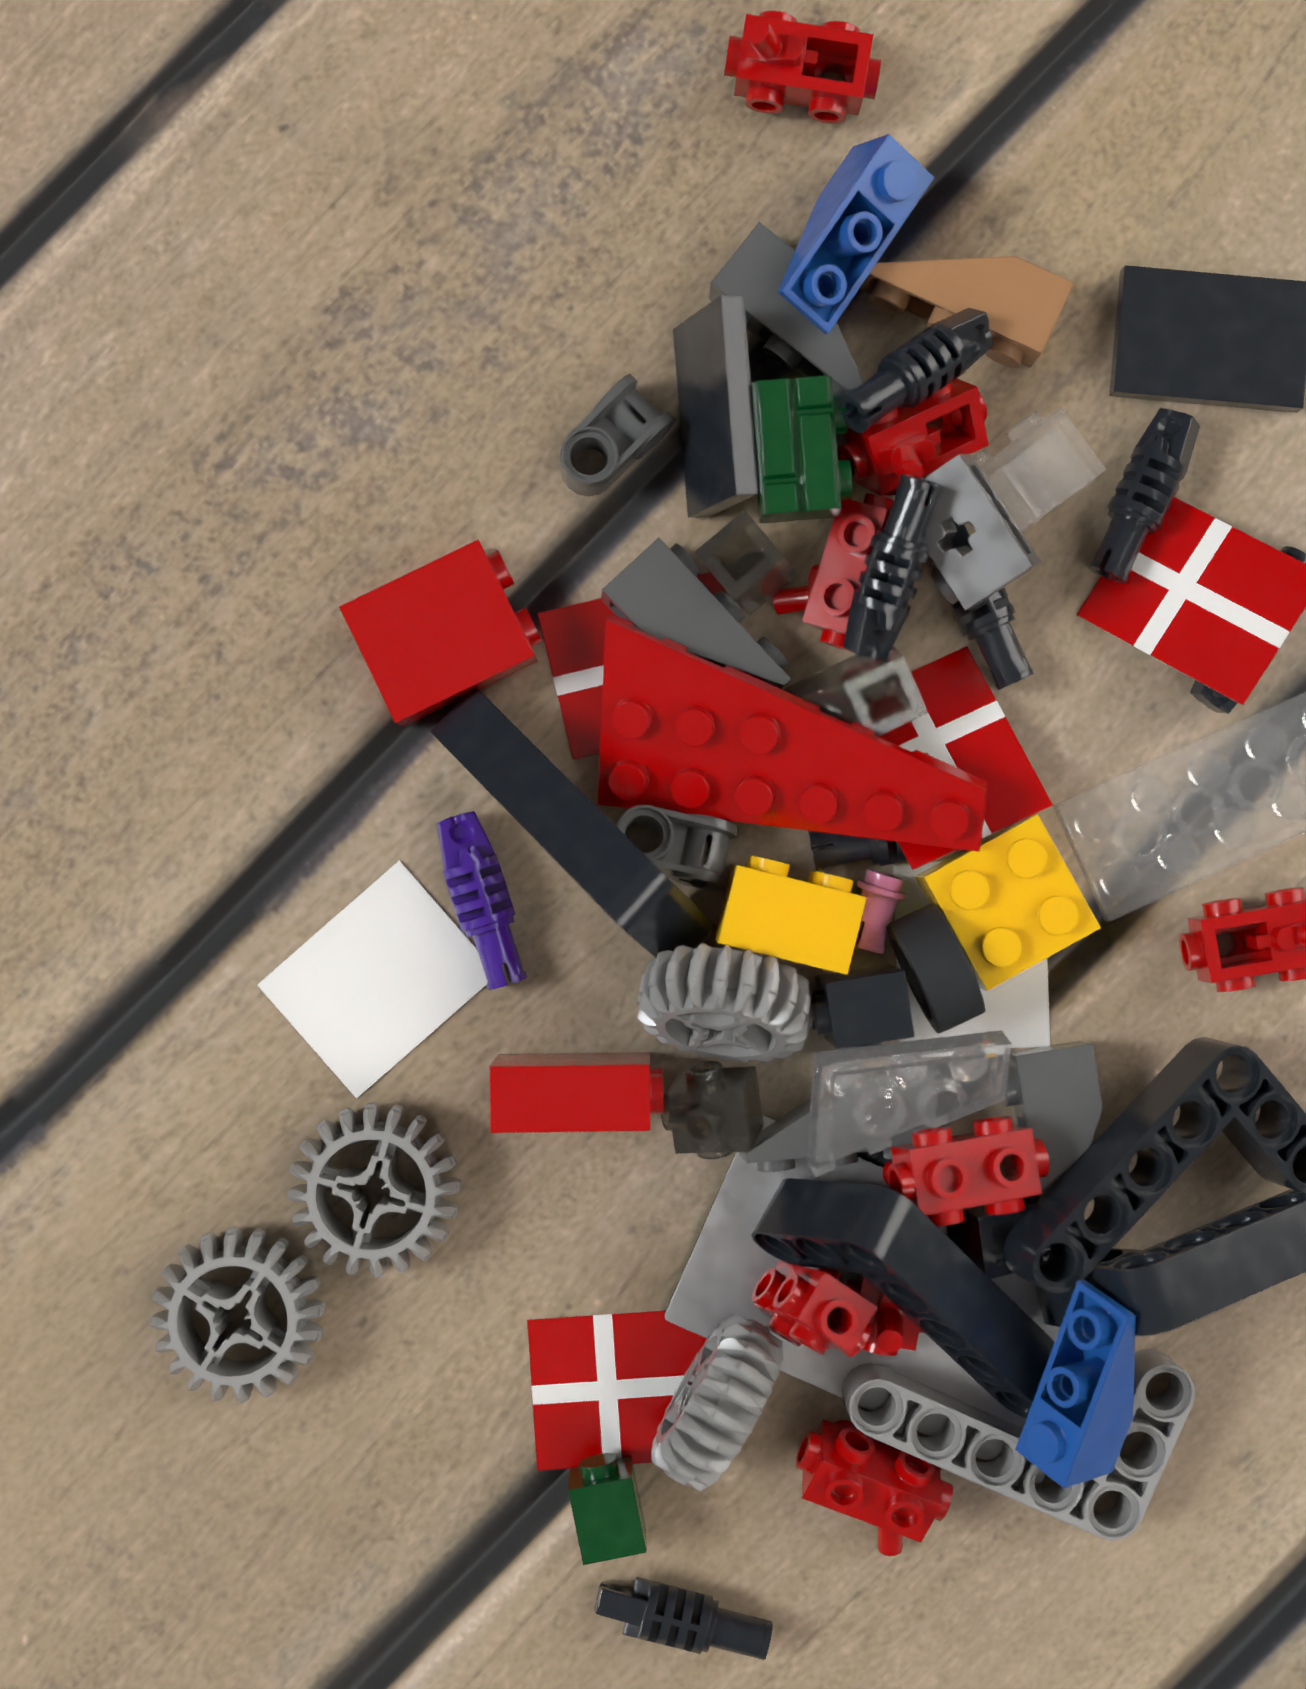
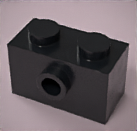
(862, 1007)

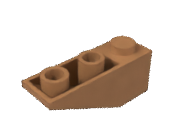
(1014, 293)

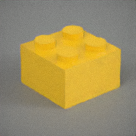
(1009, 901)
(788, 917)

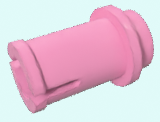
(882, 897)

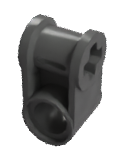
(621, 429)
(683, 843)

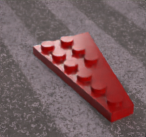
(753, 754)

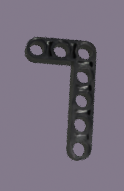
(571, 827)
(1163, 1155)
(1199, 1268)
(918, 1270)

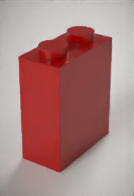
(441, 632)
(574, 1092)

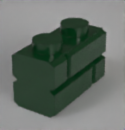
(798, 449)

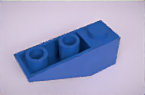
(852, 228)
(1084, 1392)

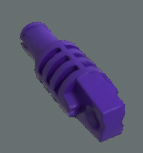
(480, 896)

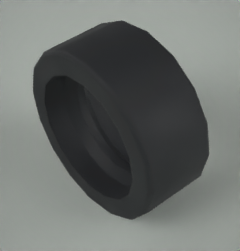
(936, 968)

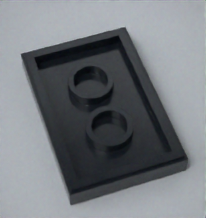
(1210, 339)
(716, 407)

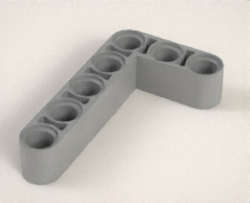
(1011, 1473)

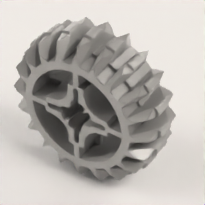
(725, 1003)
(347, 1183)
(260, 1324)
(717, 1402)

